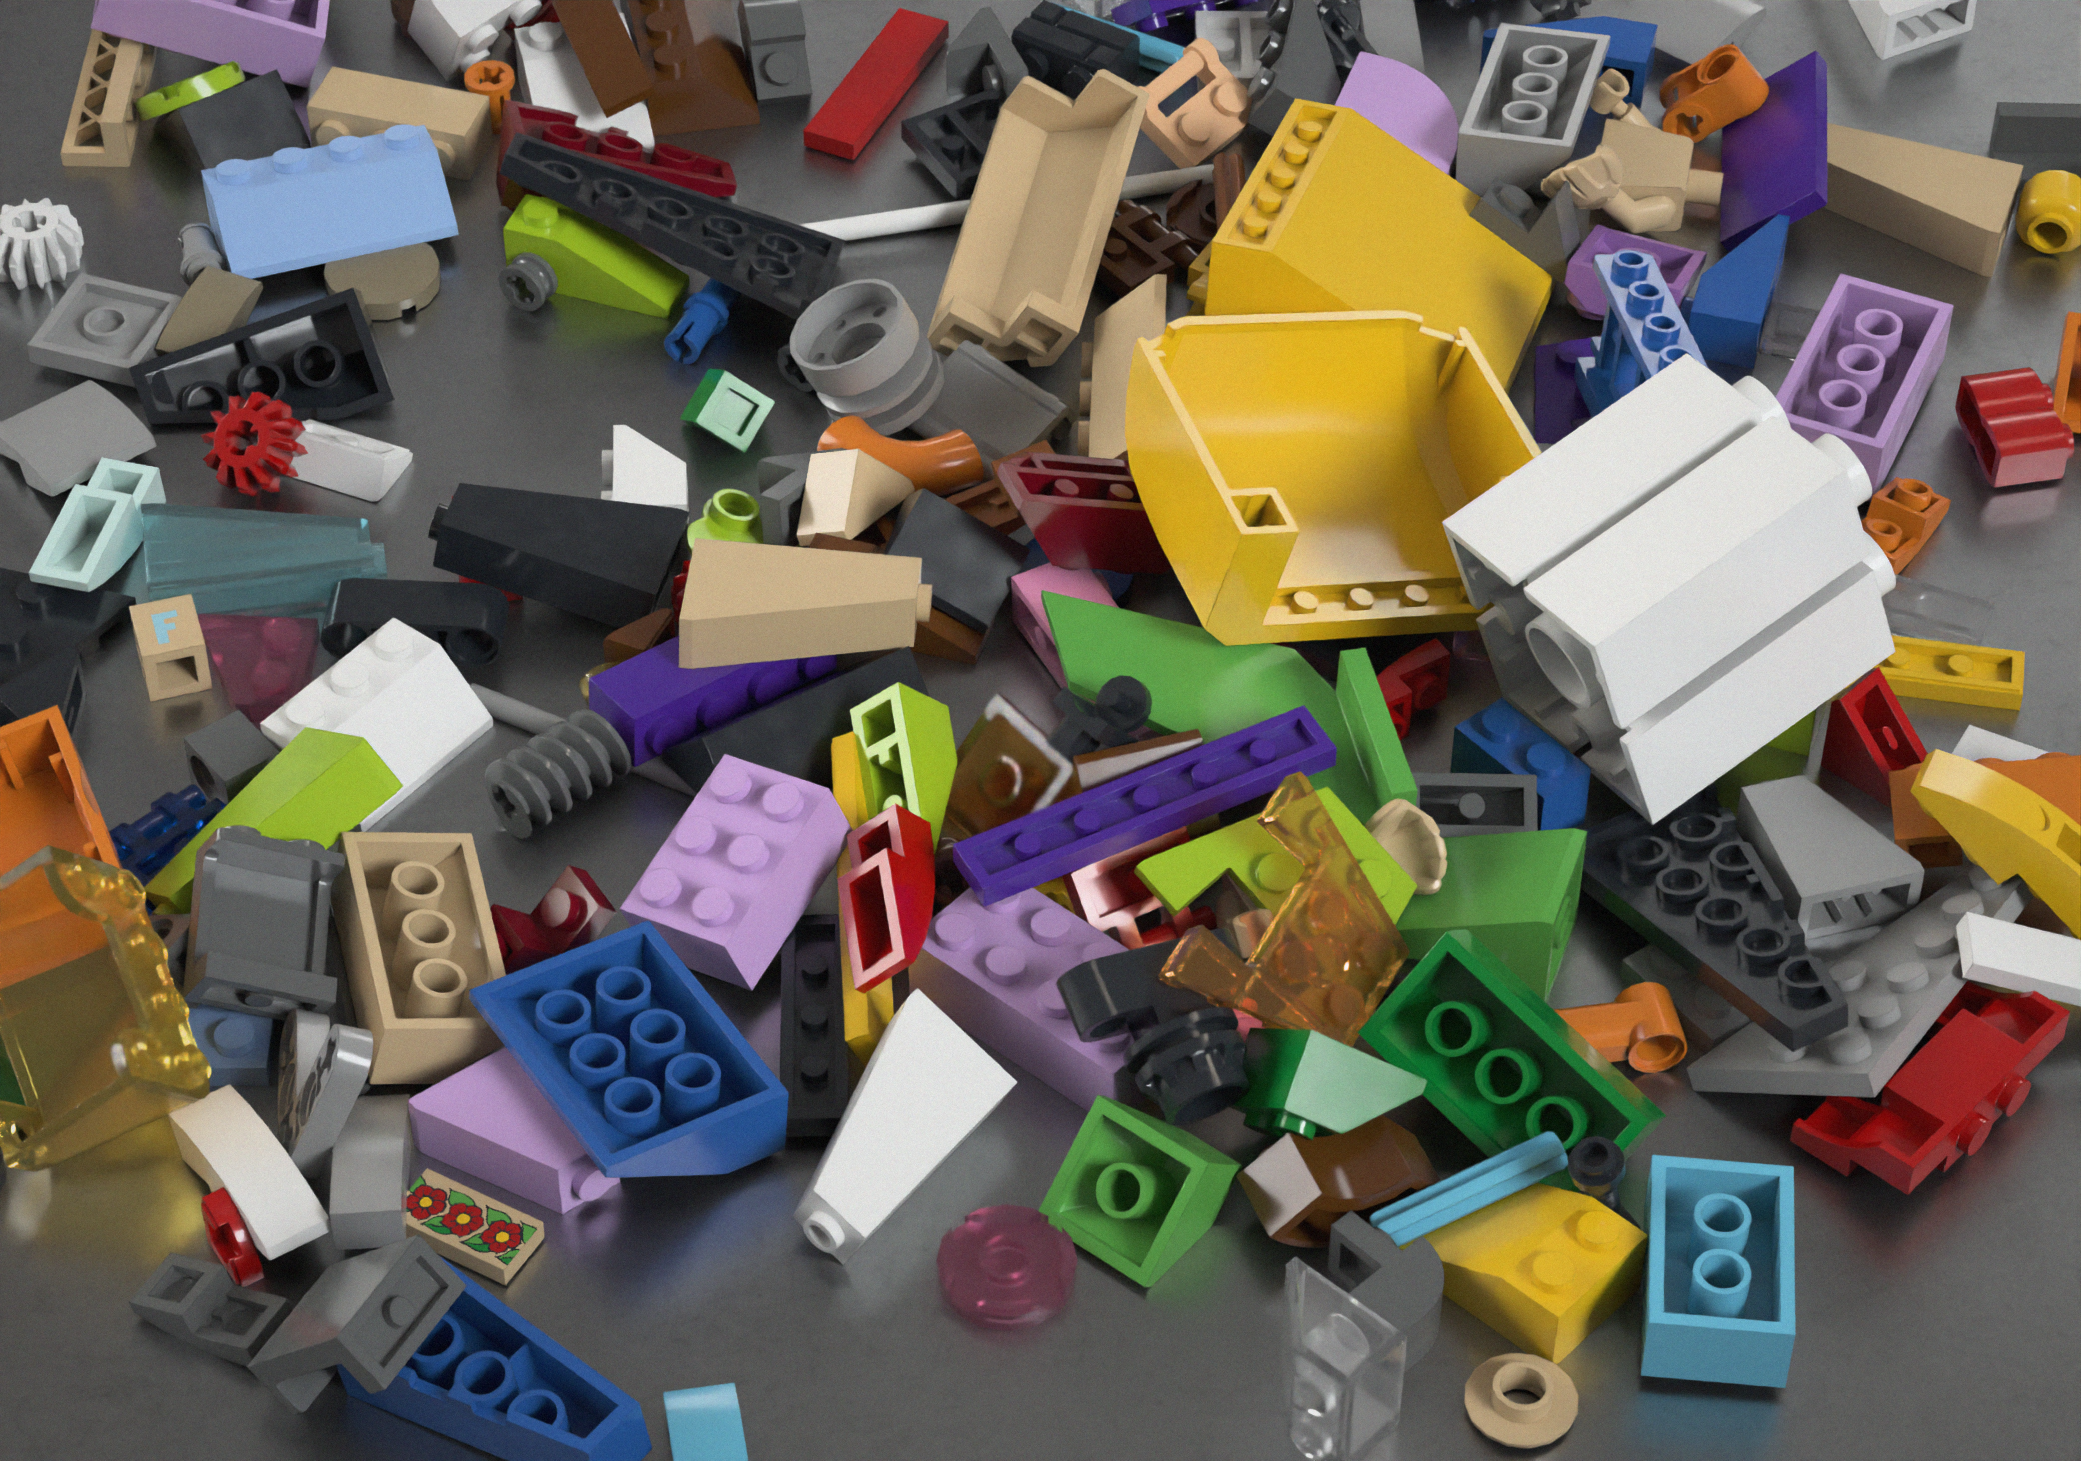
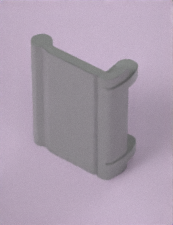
(993, 407)

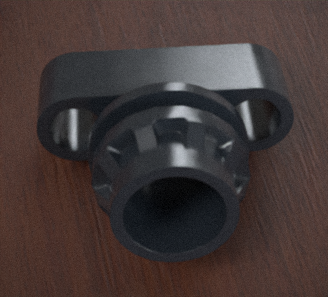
(1182, 1045)

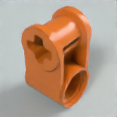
(1713, 89)

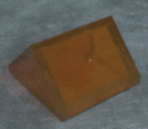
(1005, 771)

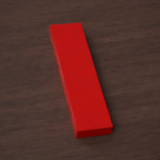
(876, 84)

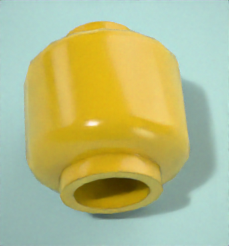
(2050, 212)

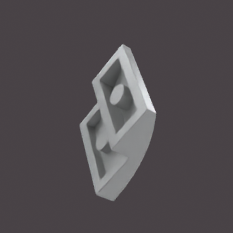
(1694, 27)
(69, 435)

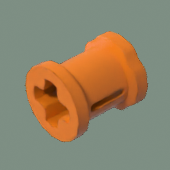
(496, 83)

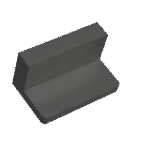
(2037, 137)

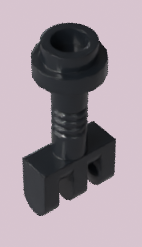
(1597, 1169)

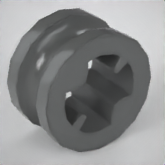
(528, 281)

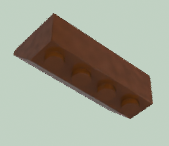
(693, 64)

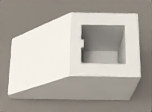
(644, 473)

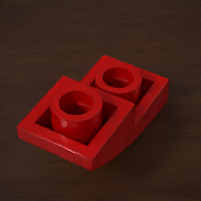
(1415, 683)

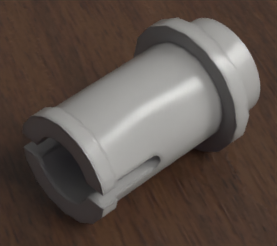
(198, 251)

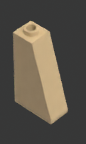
(1923, 195)
(795, 603)

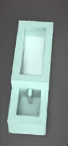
(98, 526)

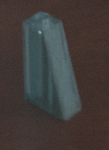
(254, 558)

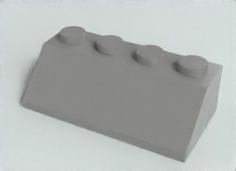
(1527, 105)

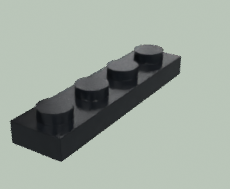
(812, 1027)

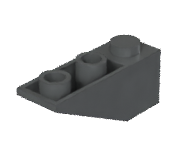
(1293, 64)

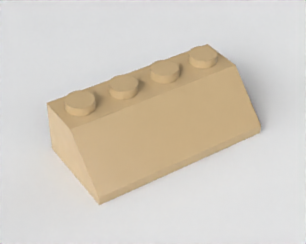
(1109, 363)
(413, 947)

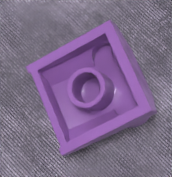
(1677, 265)

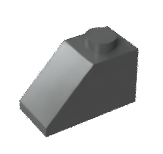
(1478, 802)

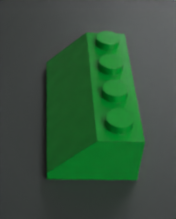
(1503, 1057)

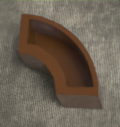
(1309, 1185)

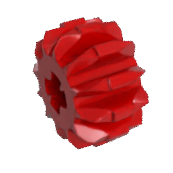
(250, 465)

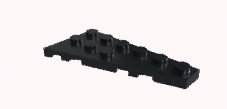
(733, 244)
(1715, 913)

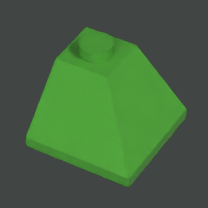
(1137, 1190)

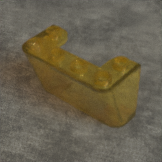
(87, 1011)

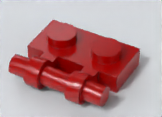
(1112, 895)

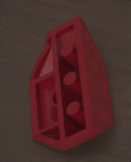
(1084, 512)

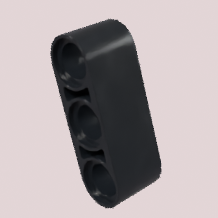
(457, 615)

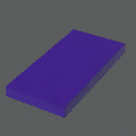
(1777, 154)

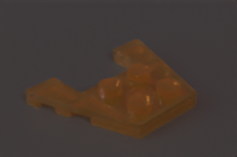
(1325, 949)

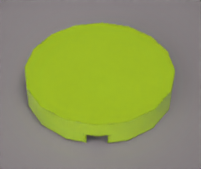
(189, 90)

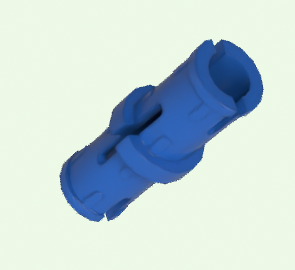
(703, 316)

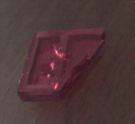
(261, 659)

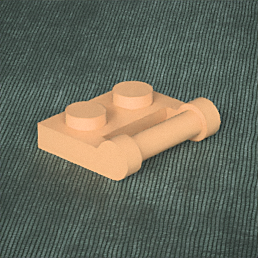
(1205, 120)

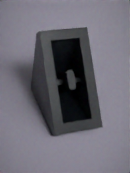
(46, 685)

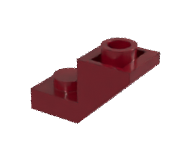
(563, 920)

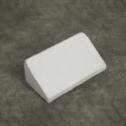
(349, 461)

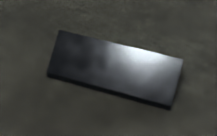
(798, 728)

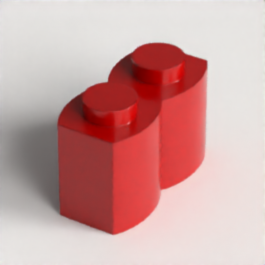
(2013, 426)

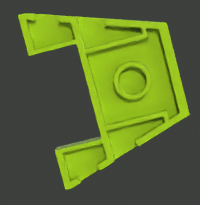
(1265, 867)

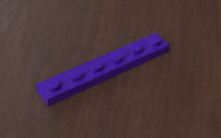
(1142, 805)

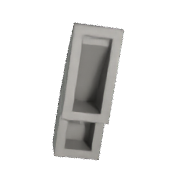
(371, 1174)

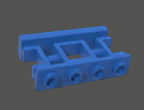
(1639, 331)

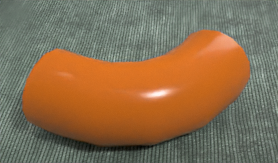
(938, 464)

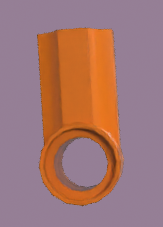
(1634, 1027)

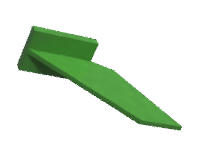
(1232, 687)

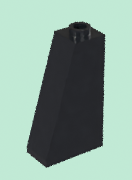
(561, 549)

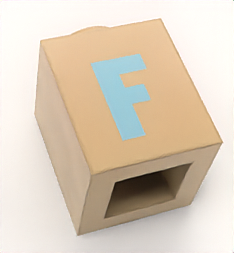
(170, 647)

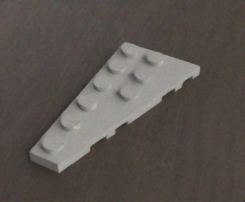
(1893, 996)

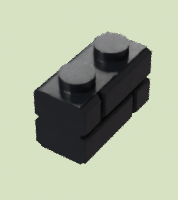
(1069, 48)

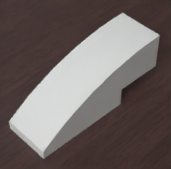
(239, 1152)

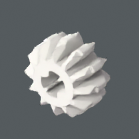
(38, 243)

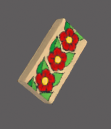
(471, 1226)

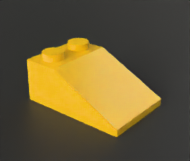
(1541, 1266)

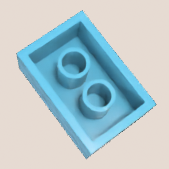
(1718, 1271)

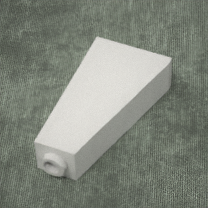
(1911, 24)
(904, 1119)

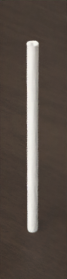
(955, 212)

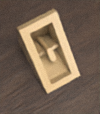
(848, 494)

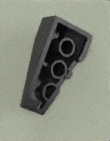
(312, 357)

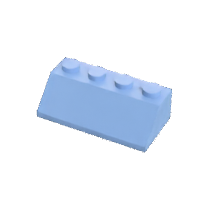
(328, 202)

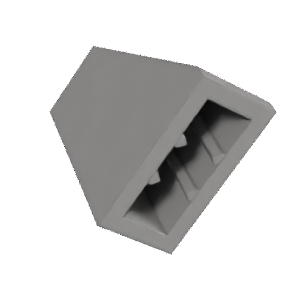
(1826, 858)

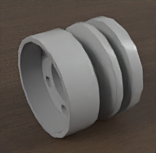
(867, 355)

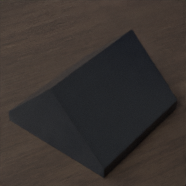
(236, 124)
(959, 555)

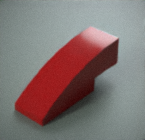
(887, 894)

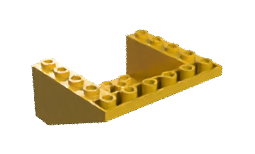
(1366, 224)

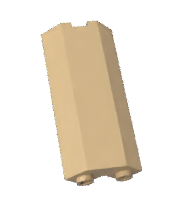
(1039, 220)

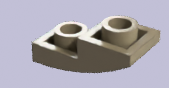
(209, 308)

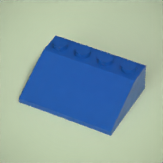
(638, 1059)

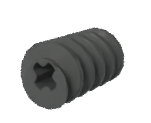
(554, 769)

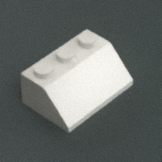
(400, 698)

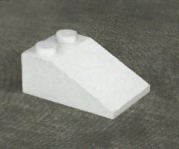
(555, 80)

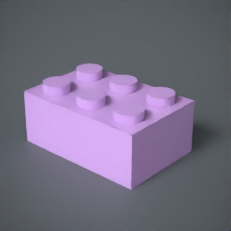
(740, 869)

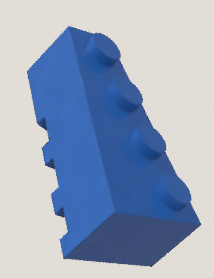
(509, 1389)

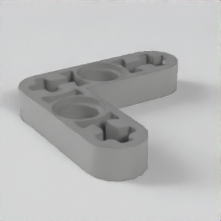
(318, 1084)

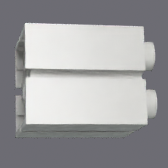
(1676, 582)

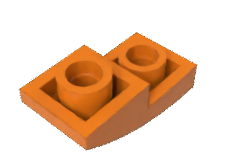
(1904, 519)

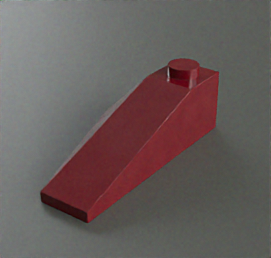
(616, 147)

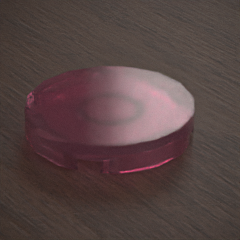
(1006, 1268)

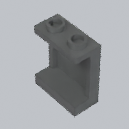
(260, 924)
(362, 1315)

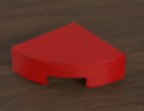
(230, 1238)

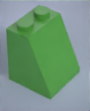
(1511, 894)

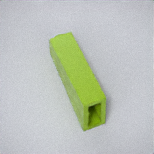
(307, 792)

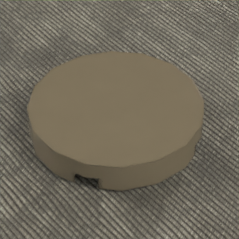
(388, 279)

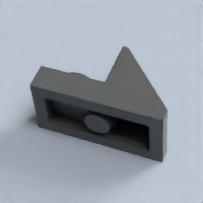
(984, 58)
(1543, 236)
(781, 495)

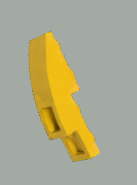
(2006, 830)

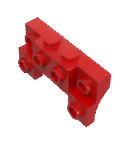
(1945, 1093)

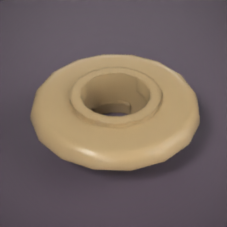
(1520, 1423)

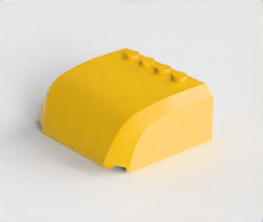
(1313, 468)

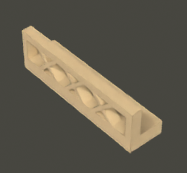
(119, 120)

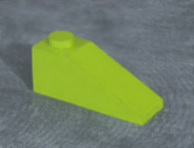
(593, 259)
(905, 753)

